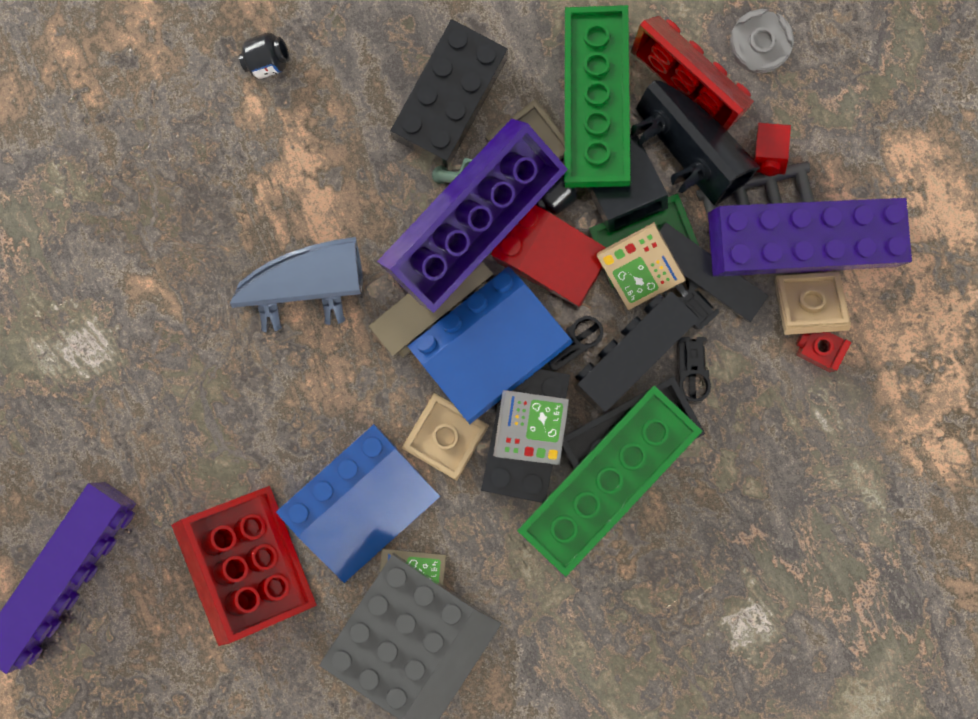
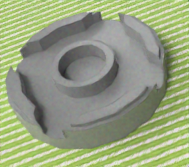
(761, 41)

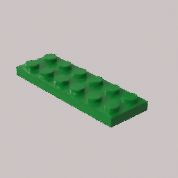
(597, 97)
(609, 480)

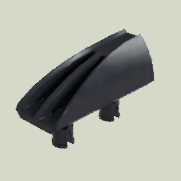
(696, 141)

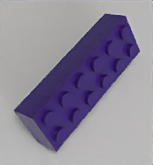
(473, 214)
(809, 236)
(60, 571)

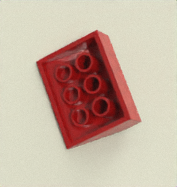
(689, 71)
(243, 565)

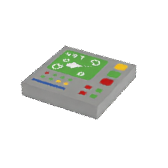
(531, 427)

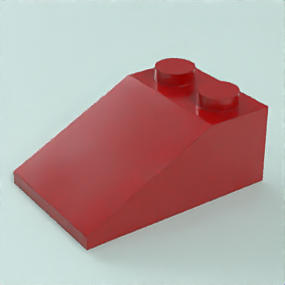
(551, 255)

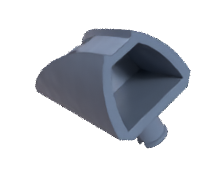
(305, 274)

